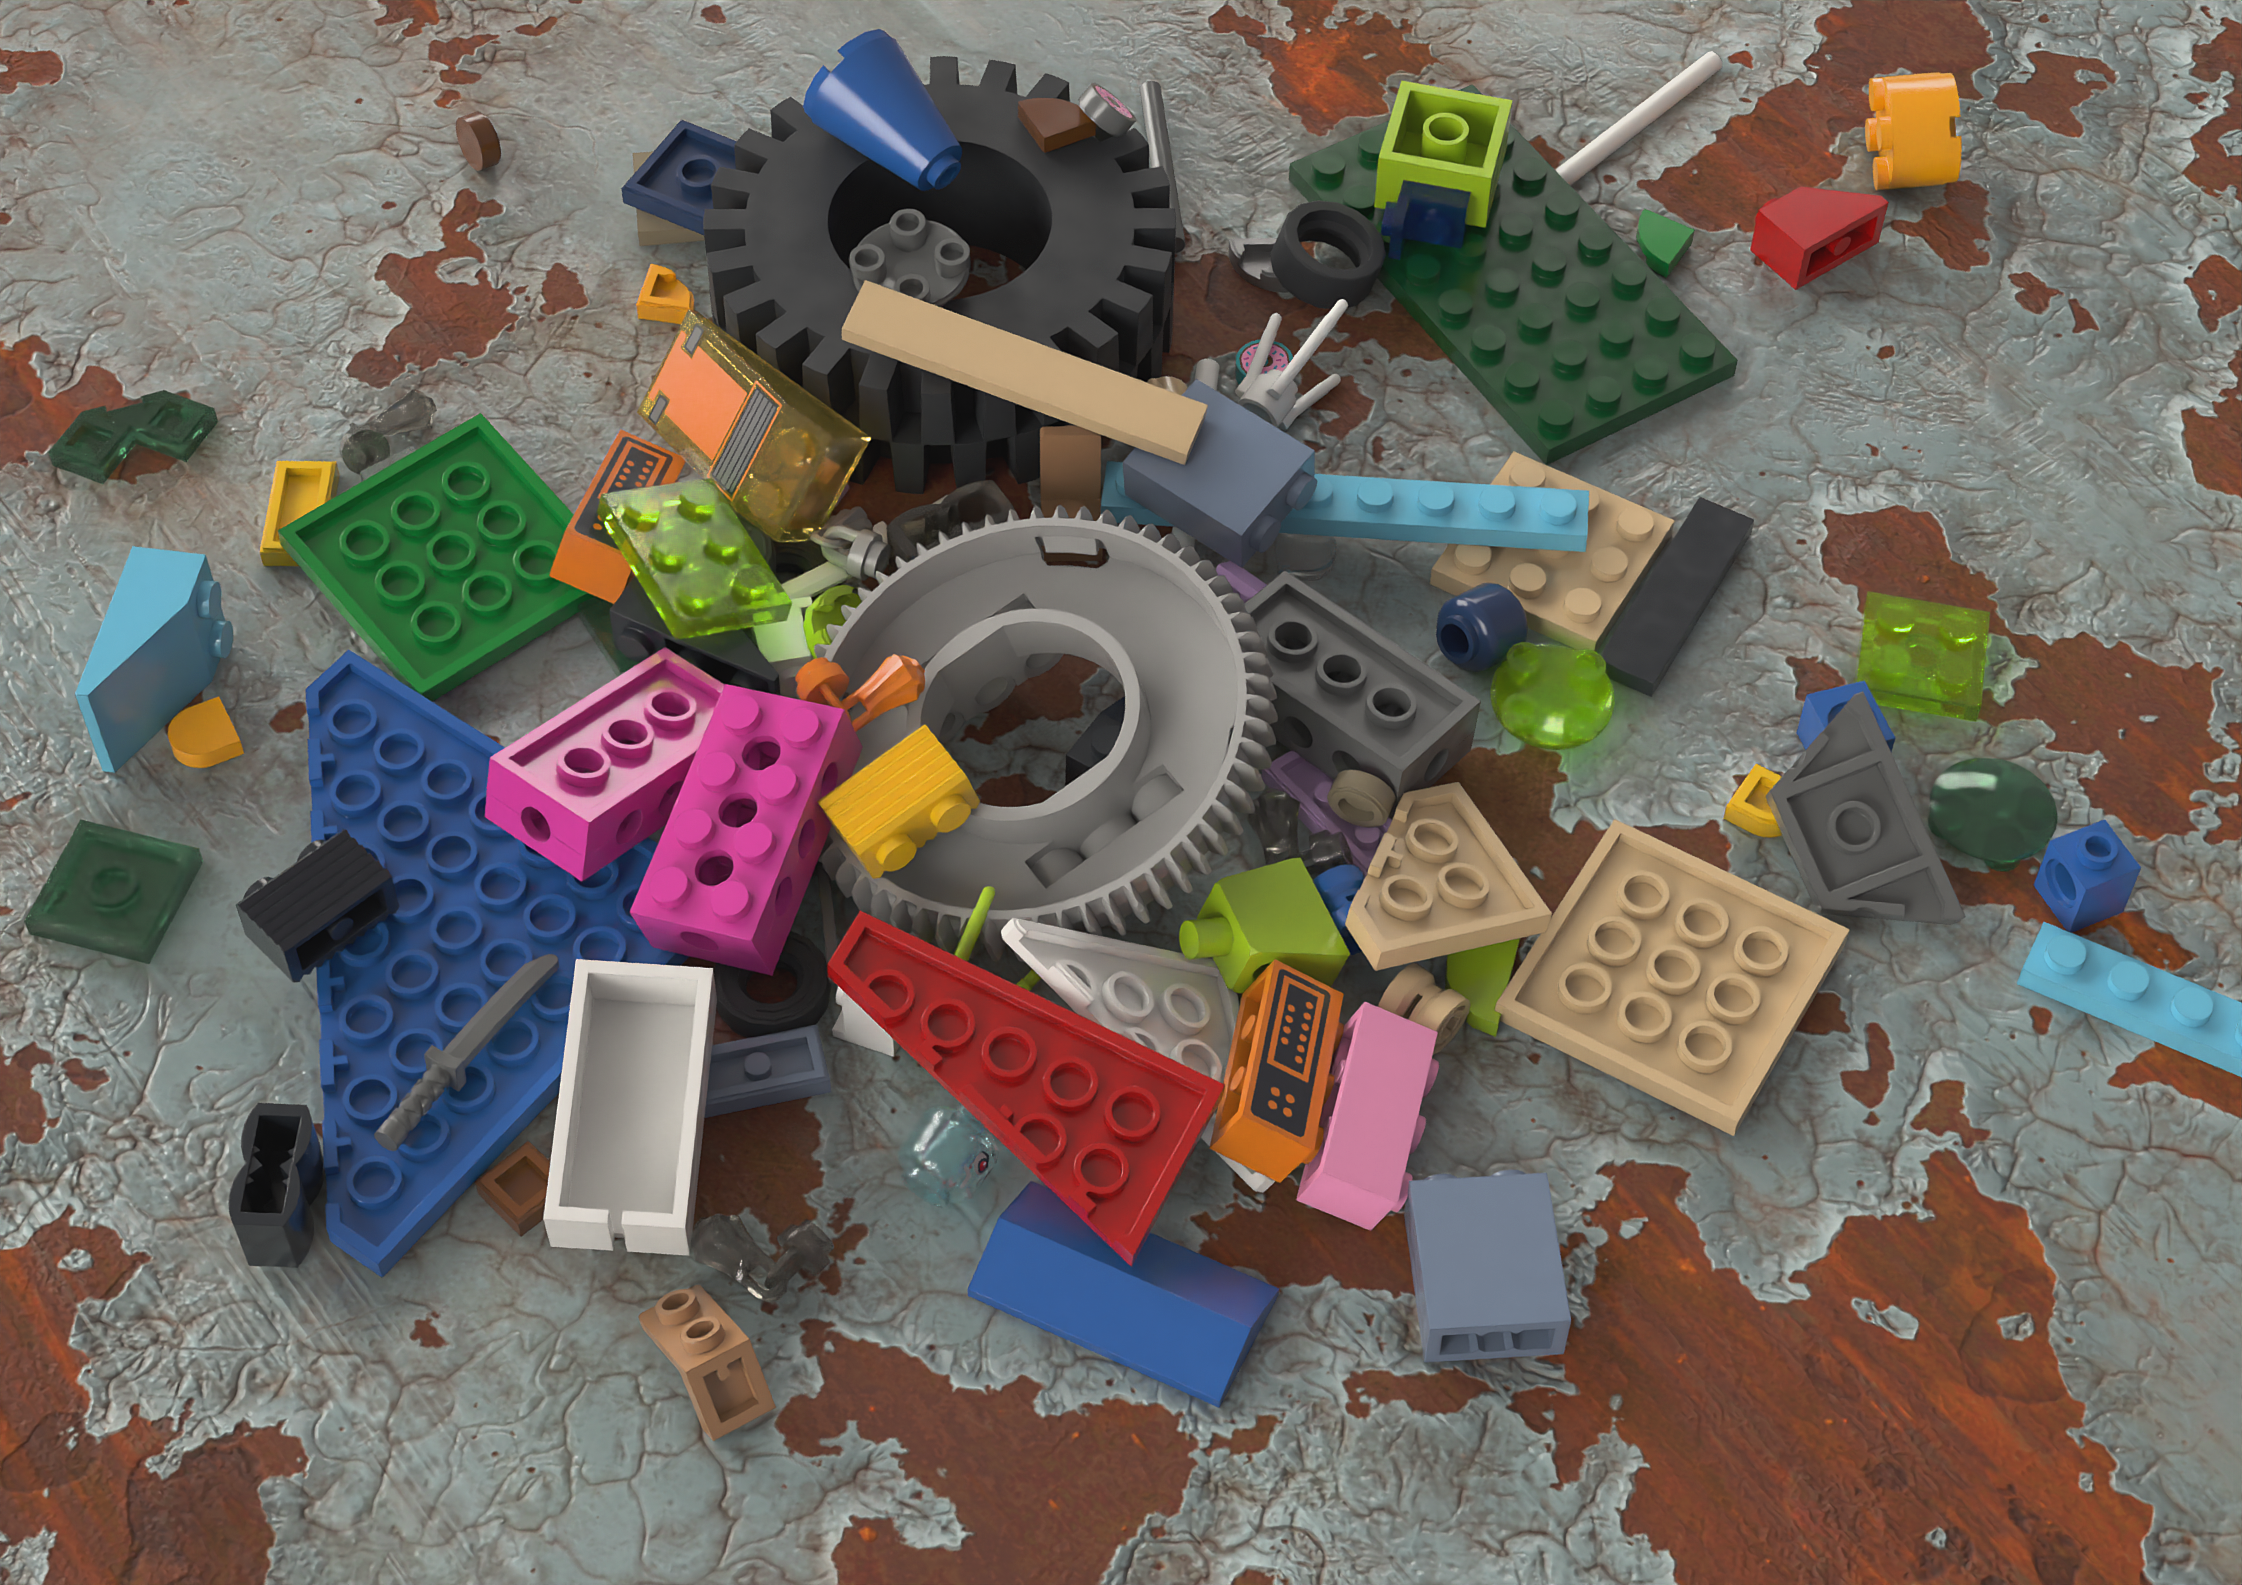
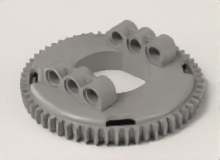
(1131, 827)

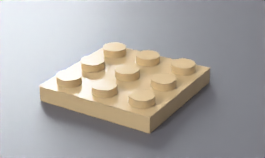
(1565, 592)

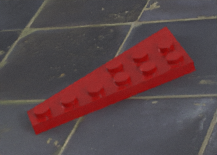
(1065, 1095)

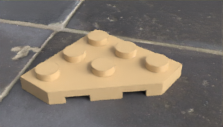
(1441, 884)

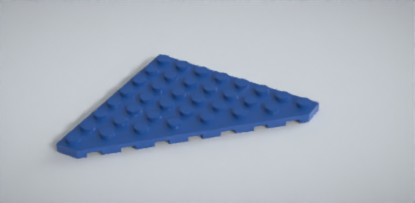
(467, 920)

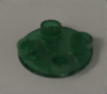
(1992, 811)

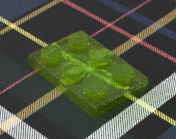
(694, 558)

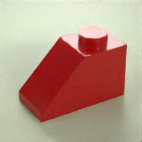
(1815, 231)

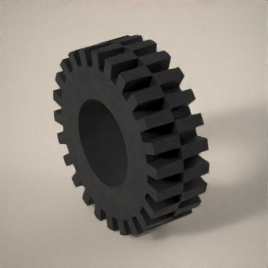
(1077, 218)

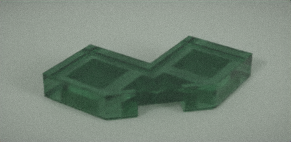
(103, 438)

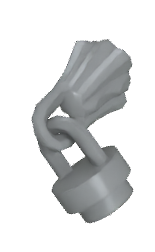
(853, 532)

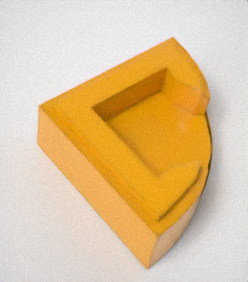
(664, 297)

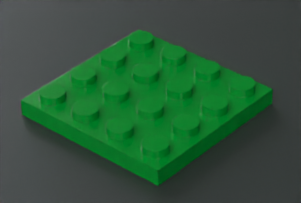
(442, 558)

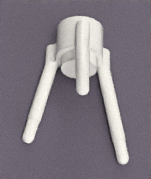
(1273, 394)

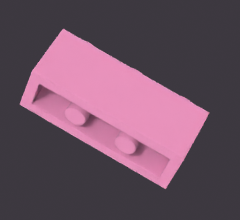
(1371, 1117)

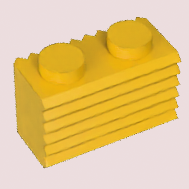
(900, 802)

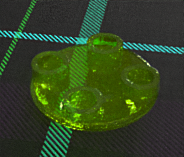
(1552, 695)

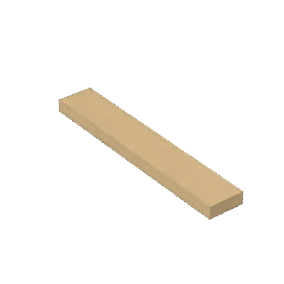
(1024, 372)

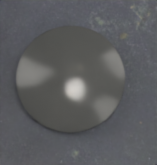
(913, 258)

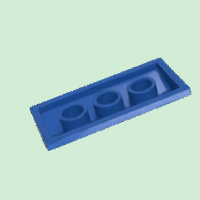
(1163, 1316)

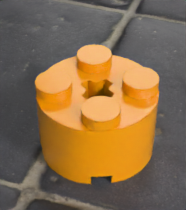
(1914, 130)

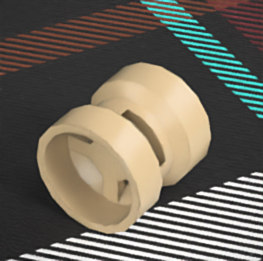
(1420, 1000)

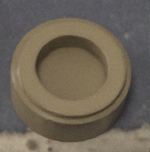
(1361, 798)

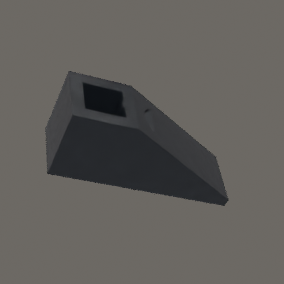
(723, 655)

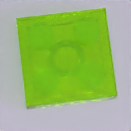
(1923, 655)

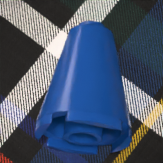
(885, 112)

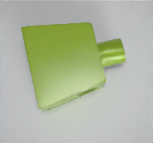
(1265, 918)

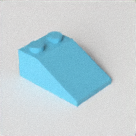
(151, 651)

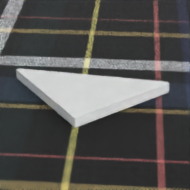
(1143, 995)

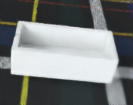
(631, 1107)

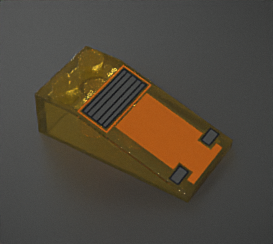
(752, 431)

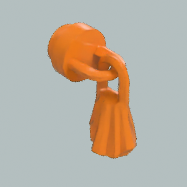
(892, 685)

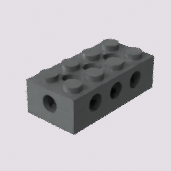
(1356, 695)

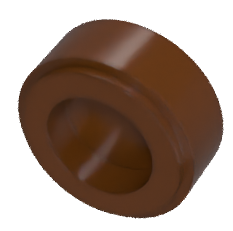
(478, 140)

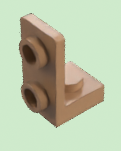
(1070, 477)
(711, 1358)

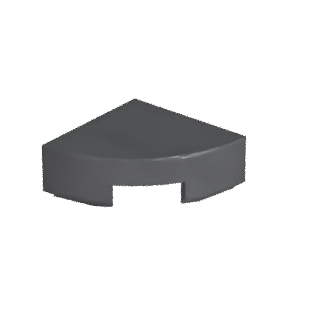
(1253, 262)

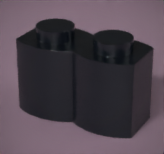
(277, 1185)

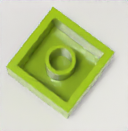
(1444, 142)

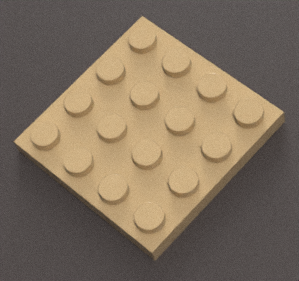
(1672, 976)

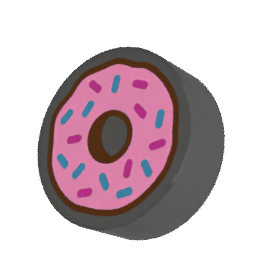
(1106, 110)

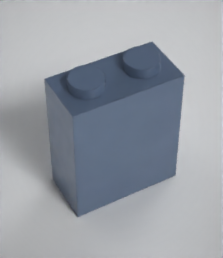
(1235, 481)
(1486, 1266)

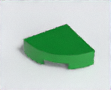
(1662, 241)

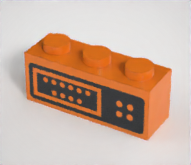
(587, 551)
(1278, 1072)

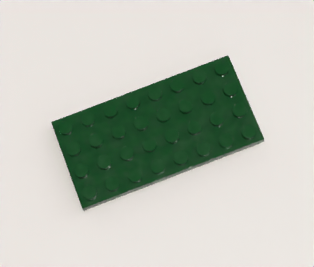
(1538, 304)

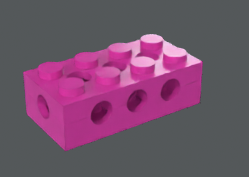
(605, 766)
(746, 829)

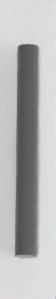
(1159, 146)

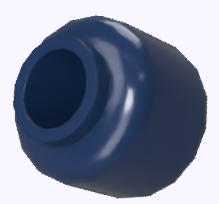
(1480, 626)

